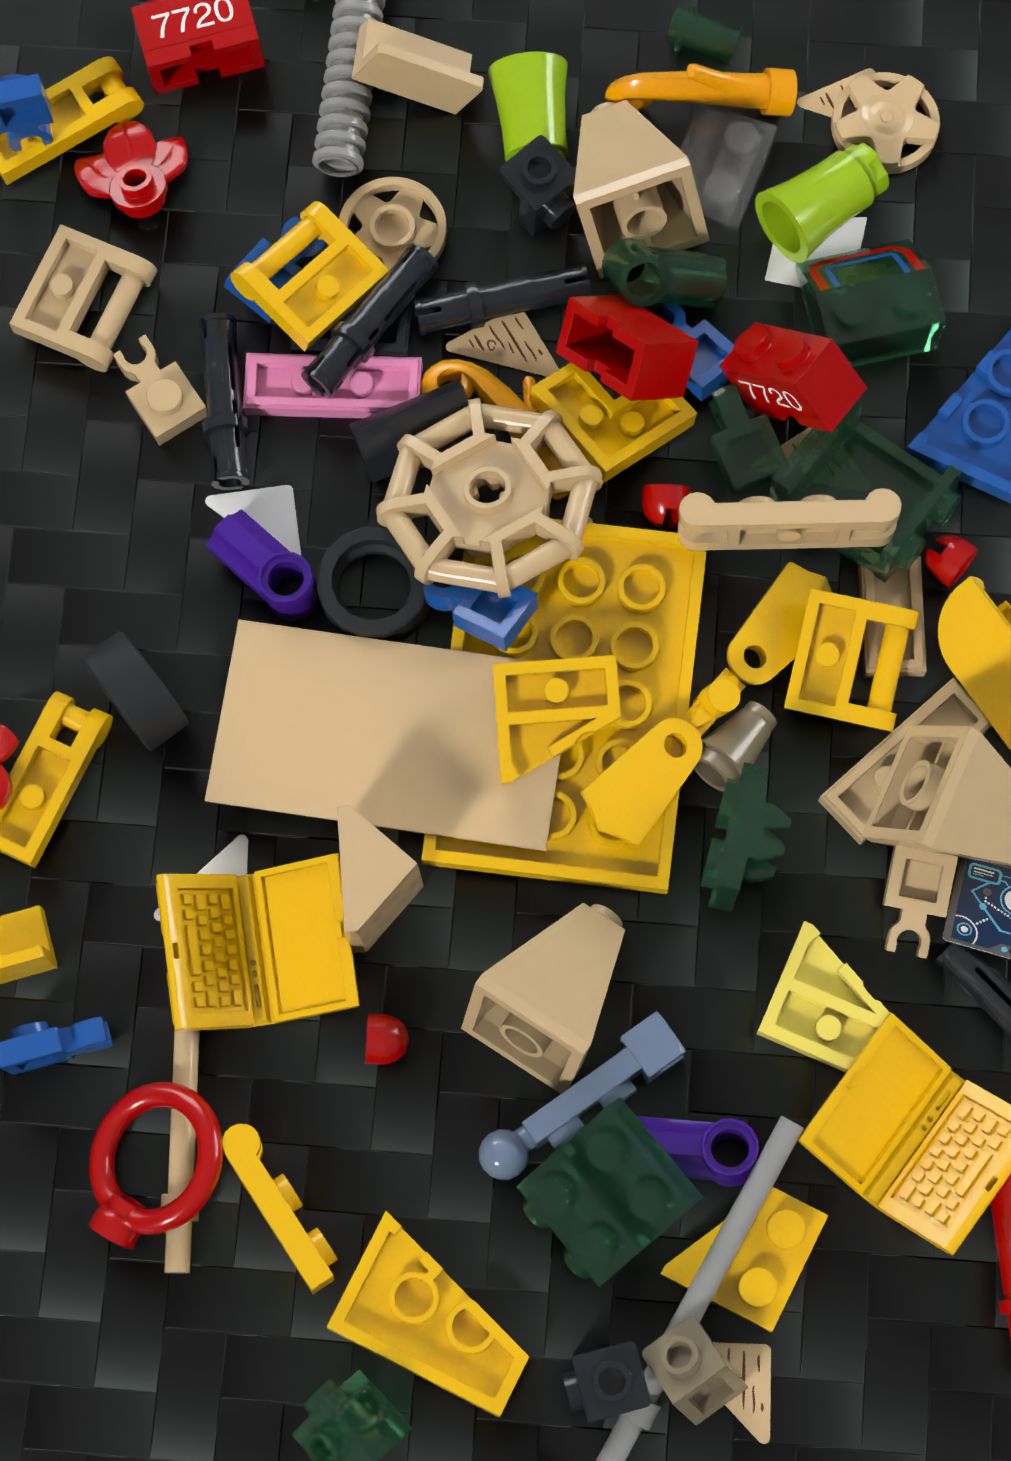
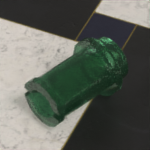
(703, 34)

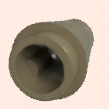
(733, 743)

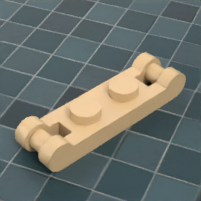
(807, 523)

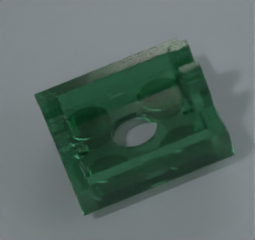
(746, 838)

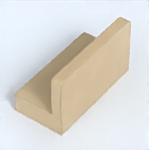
(414, 67)

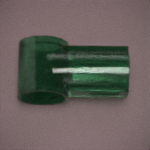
(668, 275)

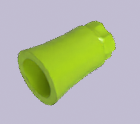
(530, 99)
(820, 200)

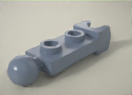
(646, 1051)

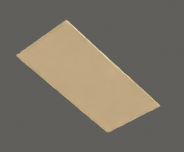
(374, 728)

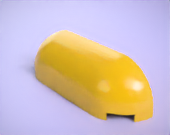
(977, 649)

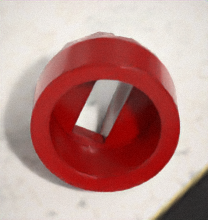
(663, 502)
(953, 560)
(385, 1039)

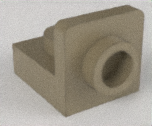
(693, 1370)

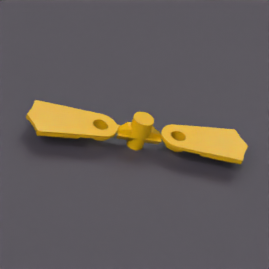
(645, 777)

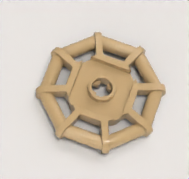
(497, 525)

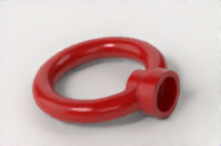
(121, 1216)

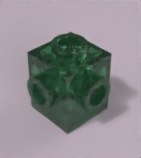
(350, 1422)

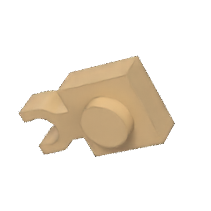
(162, 396)
(919, 886)

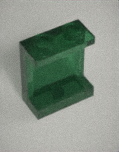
(855, 463)

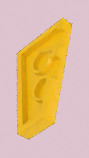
(424, 1322)

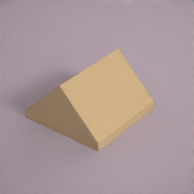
(375, 879)

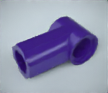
(264, 564)
(692, 1145)

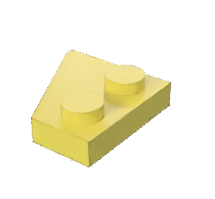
(821, 1005)

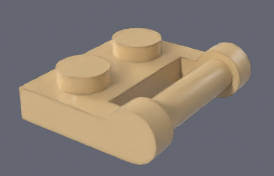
(66, 288)

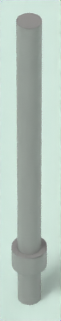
(710, 1275)

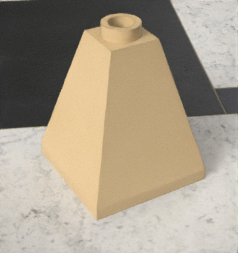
(621, 184)
(946, 796)
(548, 995)

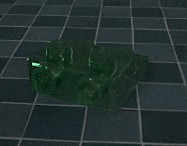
(607, 1193)

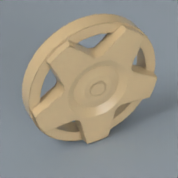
(887, 118)
(397, 223)

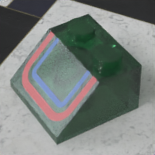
(874, 302)

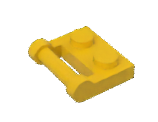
(323, 288)
(830, 655)

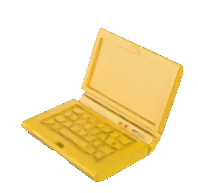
(256, 945)
(914, 1137)

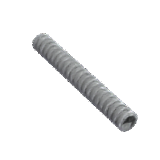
(345, 100)

